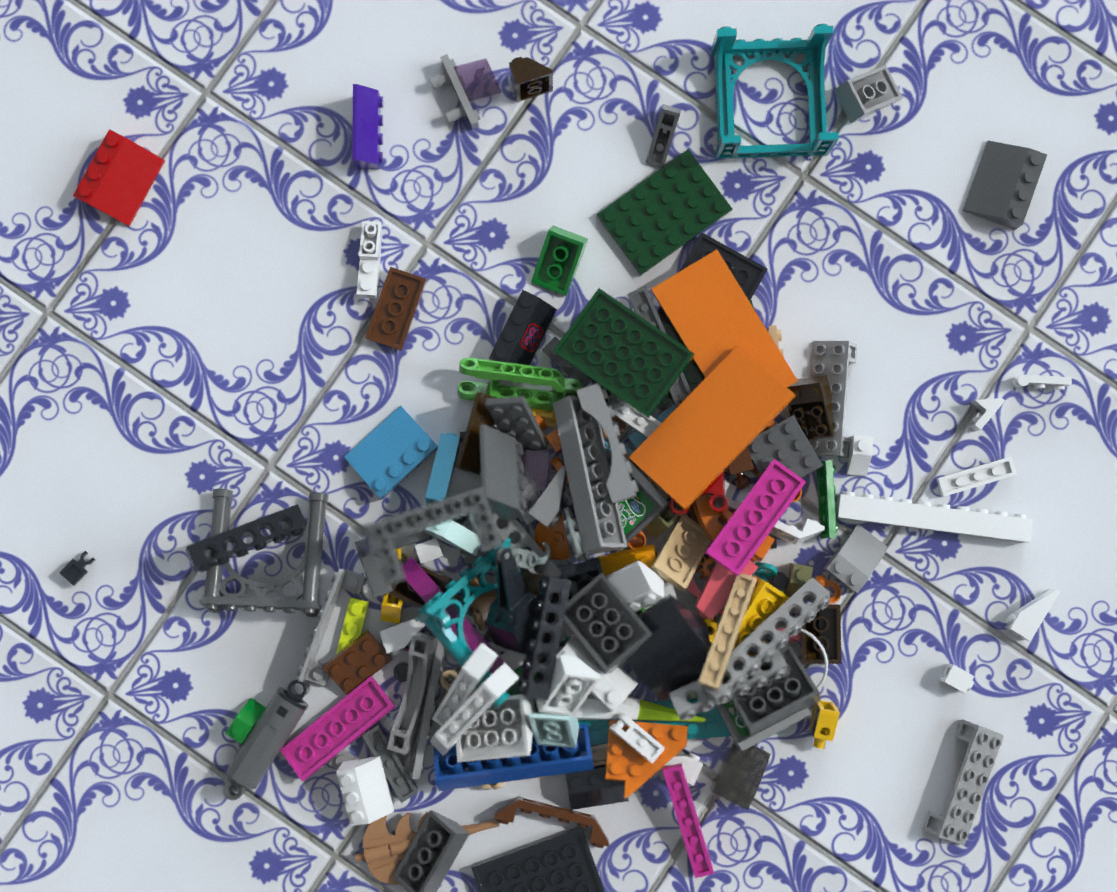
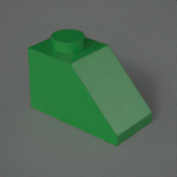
(245, 720)

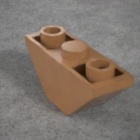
(481, 605)

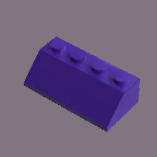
(366, 127)

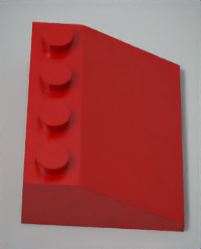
(119, 178)

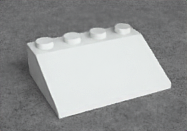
(499, 732)

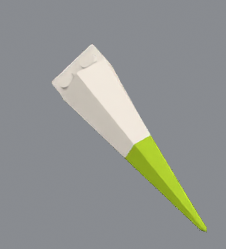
(632, 707)

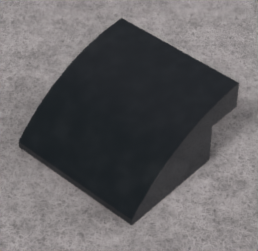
(675, 649)

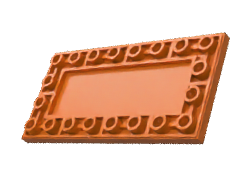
(716, 317)
(711, 427)

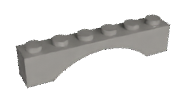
(619, 482)
(419, 667)

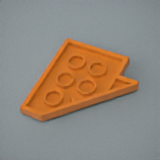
(629, 766)

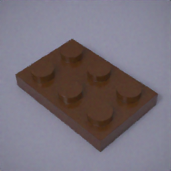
(357, 662)

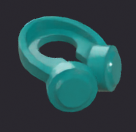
(759, 572)

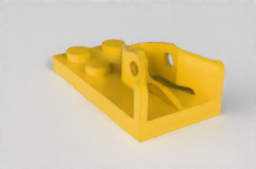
(762, 605)

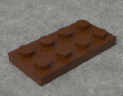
(396, 308)

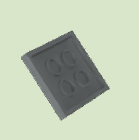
(786, 445)

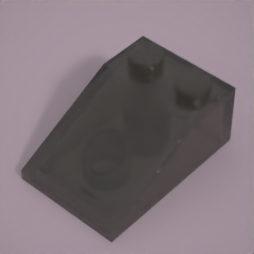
(740, 775)

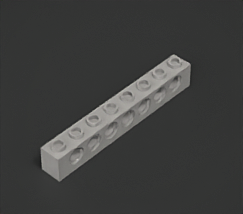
(768, 630)

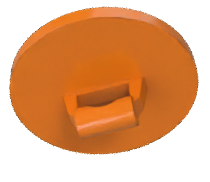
(555, 538)

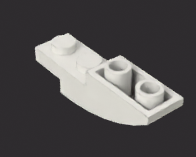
(369, 259)

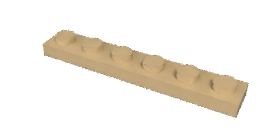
(727, 631)

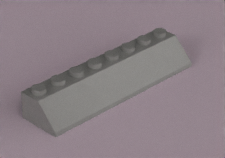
(587, 474)

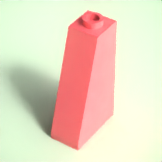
(718, 589)

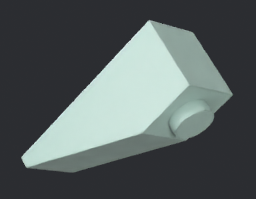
(455, 535)

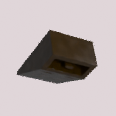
(813, 406)

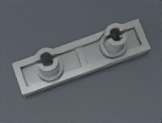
(465, 109)

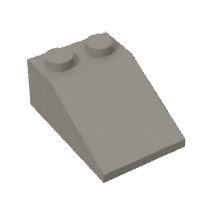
(867, 93)
(856, 559)

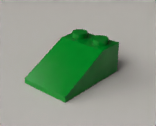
(559, 260)

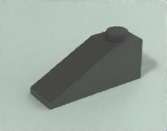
(663, 136)

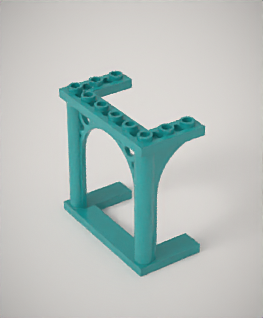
(814, 48)

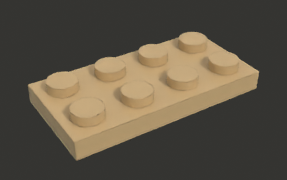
(681, 553)

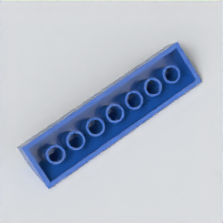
(540, 763)

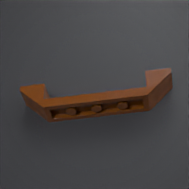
(597, 835)

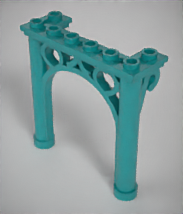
(439, 622)

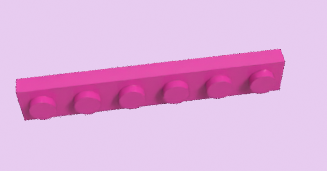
(688, 820)

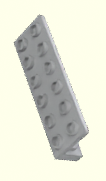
(833, 359)
(311, 669)
(969, 784)

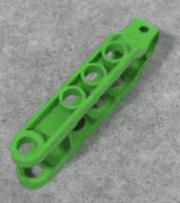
(533, 375)

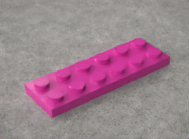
(755, 517)
(337, 728)

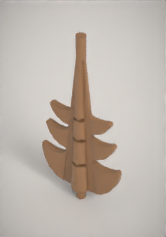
(385, 850)

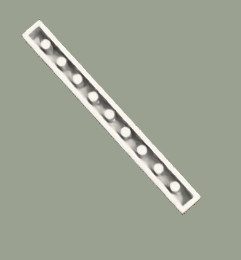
(933, 518)

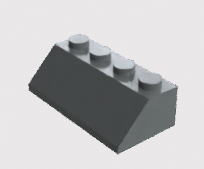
(431, 854)

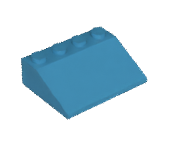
(391, 452)

